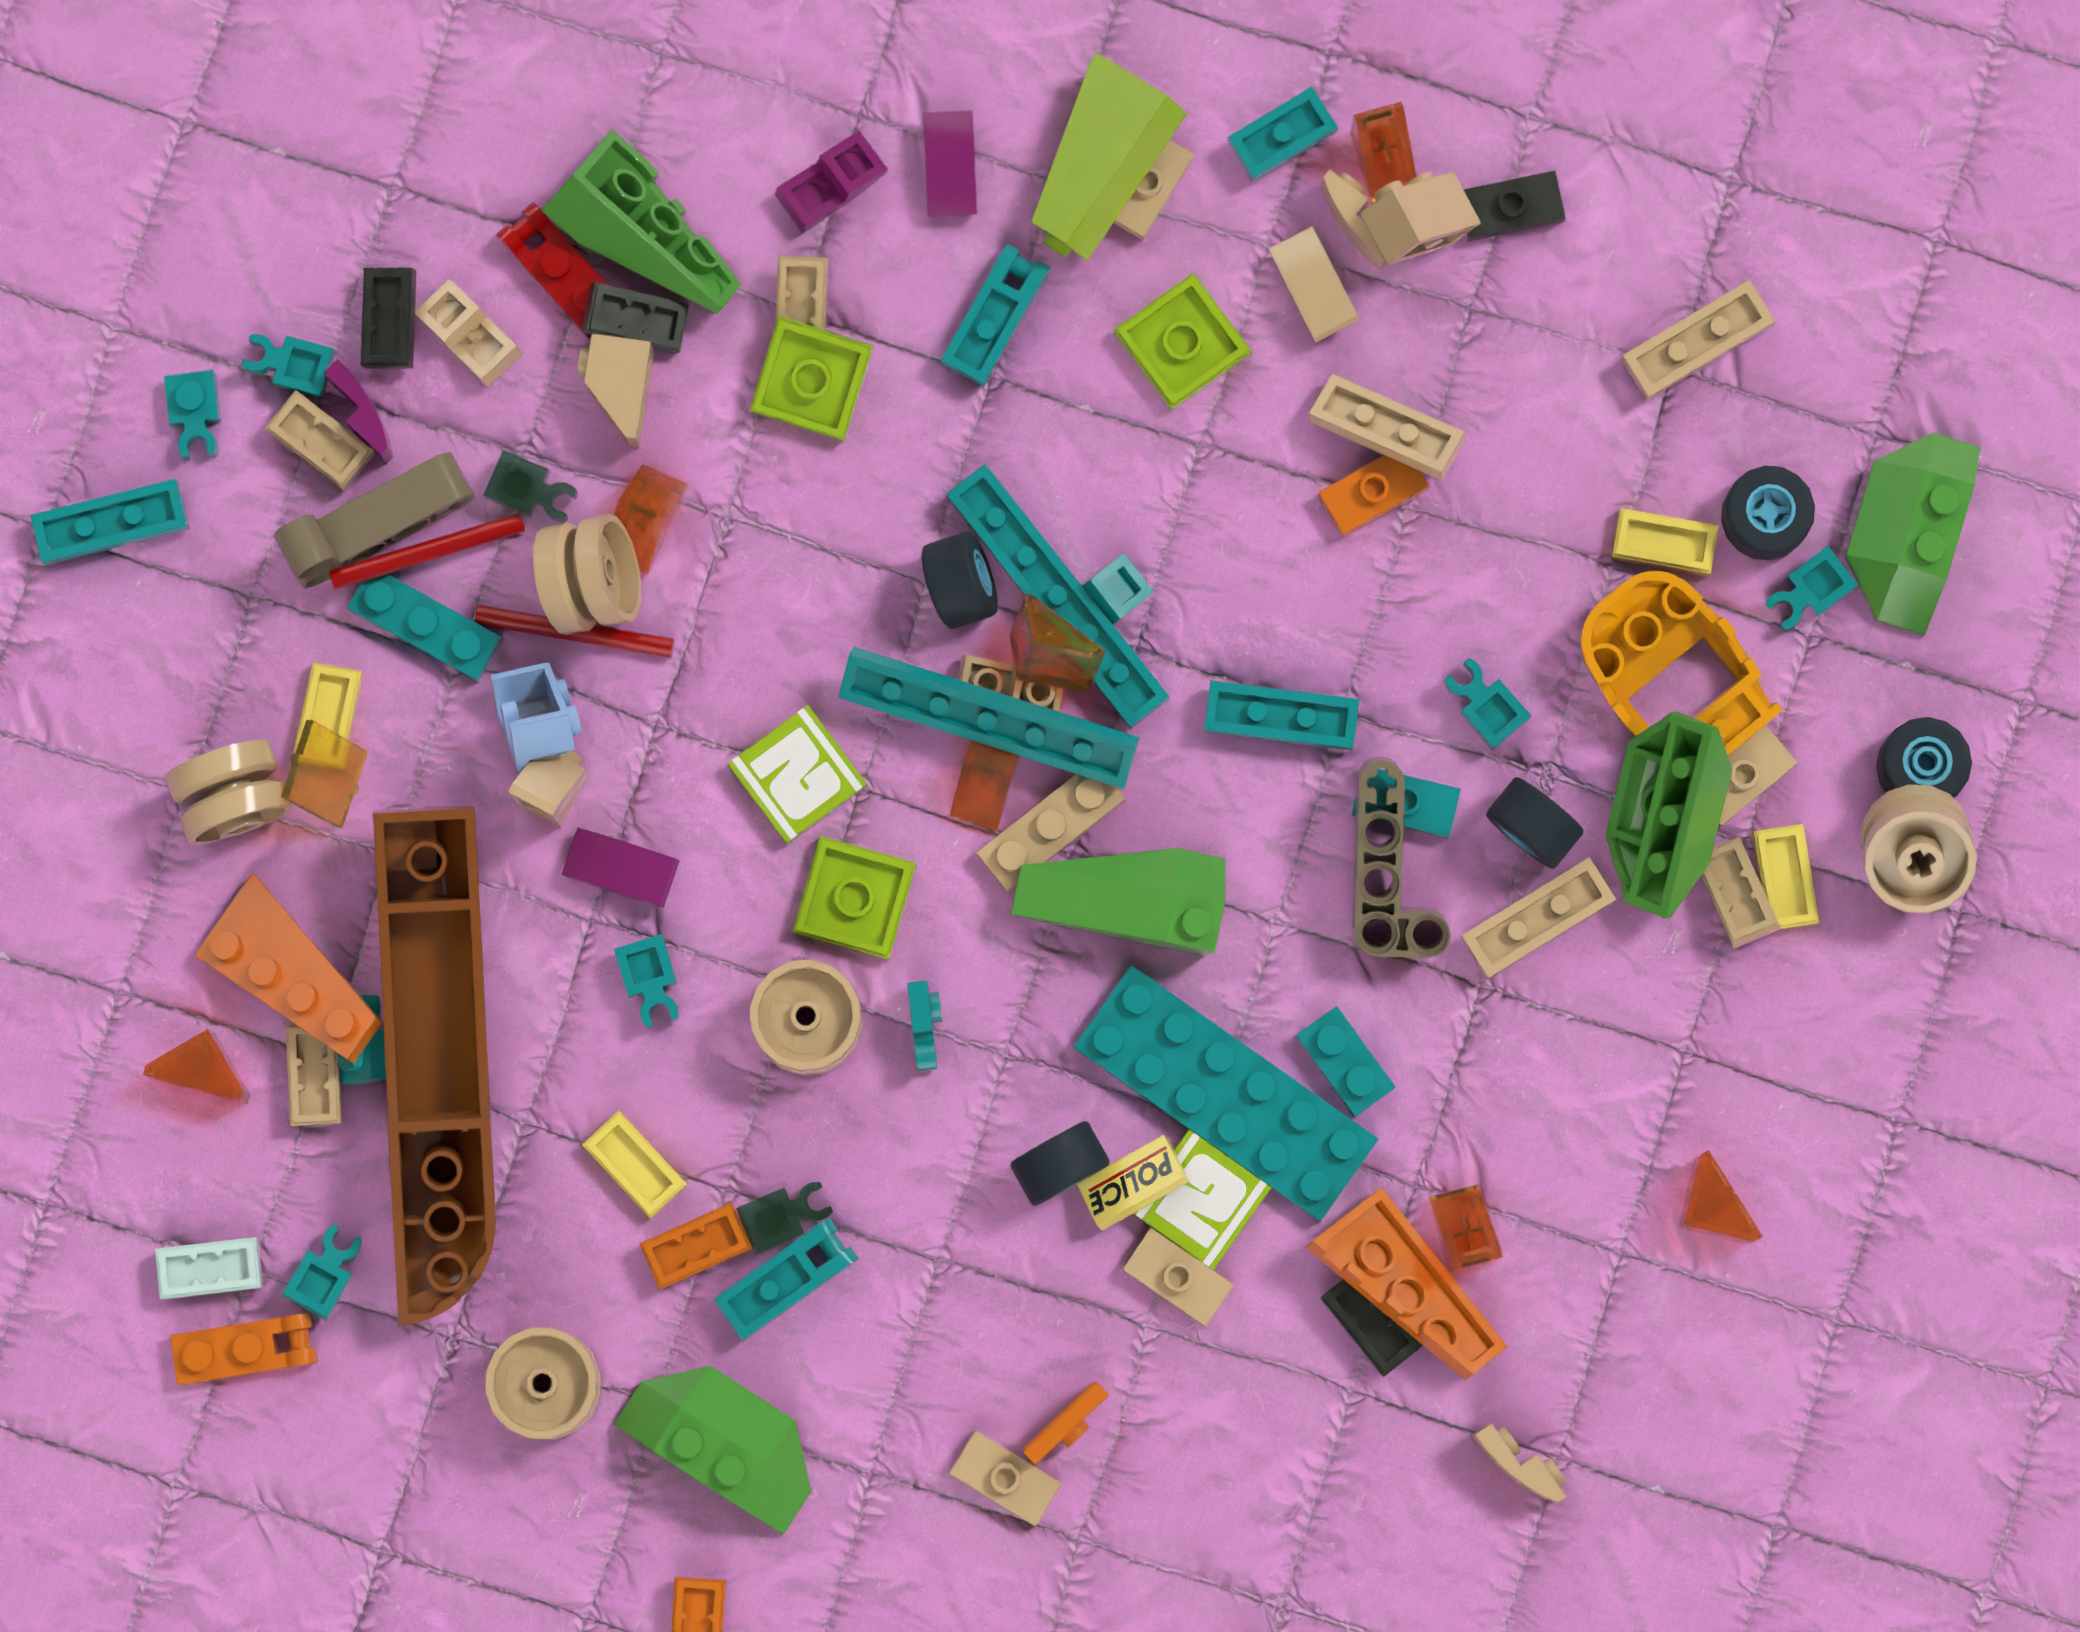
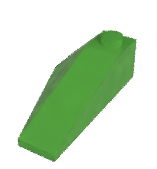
(627, 218)
(1142, 897)

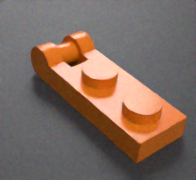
(241, 1349)

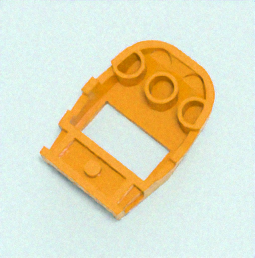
(1647, 628)

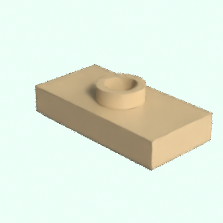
(1155, 190)
(802, 289)
(320, 440)
(1755, 768)
(1738, 894)
(312, 1080)
(1178, 1277)
(1005, 1478)

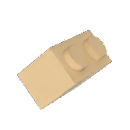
(1419, 216)

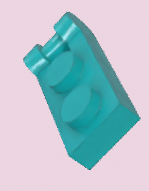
(994, 317)
(784, 1280)

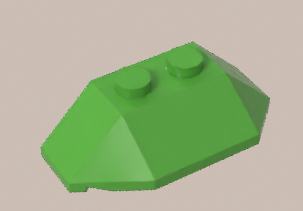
(1911, 528)
(1667, 811)
(723, 1440)

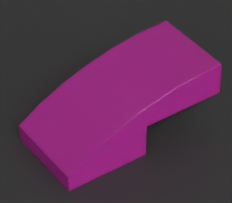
(950, 163)
(831, 181)
(365, 419)
(620, 867)

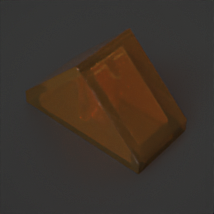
(1383, 147)
(648, 511)
(1051, 649)
(984, 785)
(200, 1066)
(1714, 1206)
(1465, 1229)

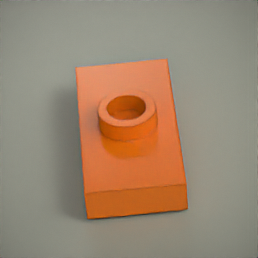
(1371, 493)
(696, 1246)
(1067, 1425)
(698, 1605)

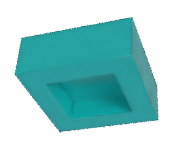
(1118, 588)

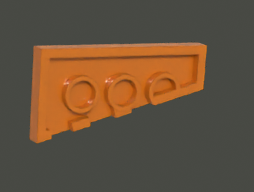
(280, 965)
(1402, 1277)

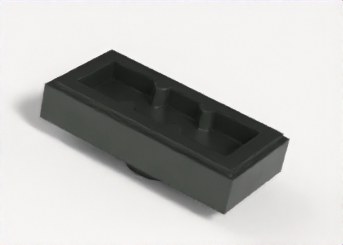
(1516, 205)
(635, 316)
(388, 318)
(1370, 1328)

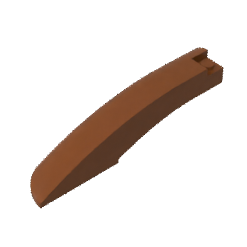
(434, 1055)

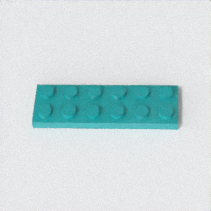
(1225, 1093)

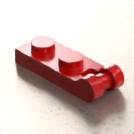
(553, 264)

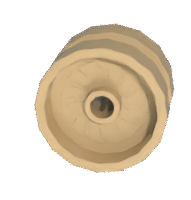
(587, 574)
(228, 791)
(1918, 848)
(811, 1047)
(573, 1391)

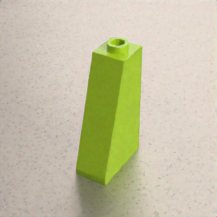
(1103, 156)

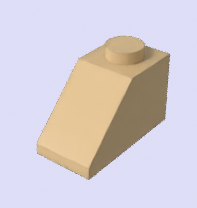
(619, 380)
(550, 786)

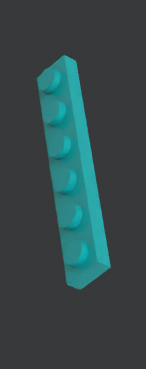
(1041, 572)
(988, 717)

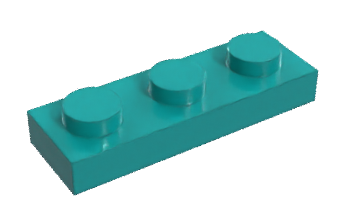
(110, 522)
(425, 624)
(1281, 715)

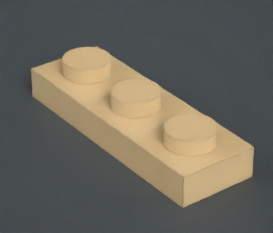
(1698, 340)
(1387, 426)
(1049, 827)
(1538, 918)

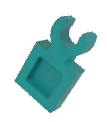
(296, 366)
(192, 405)
(1818, 584)
(1491, 709)
(647, 972)
(924, 1011)
(371, 1063)
(321, 1280)

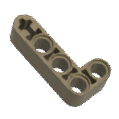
(373, 520)
(1387, 857)

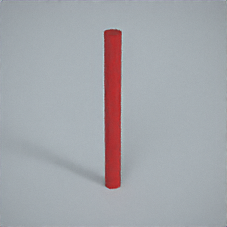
(426, 551)
(597, 635)

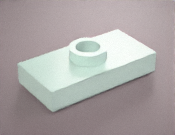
(208, 1268)

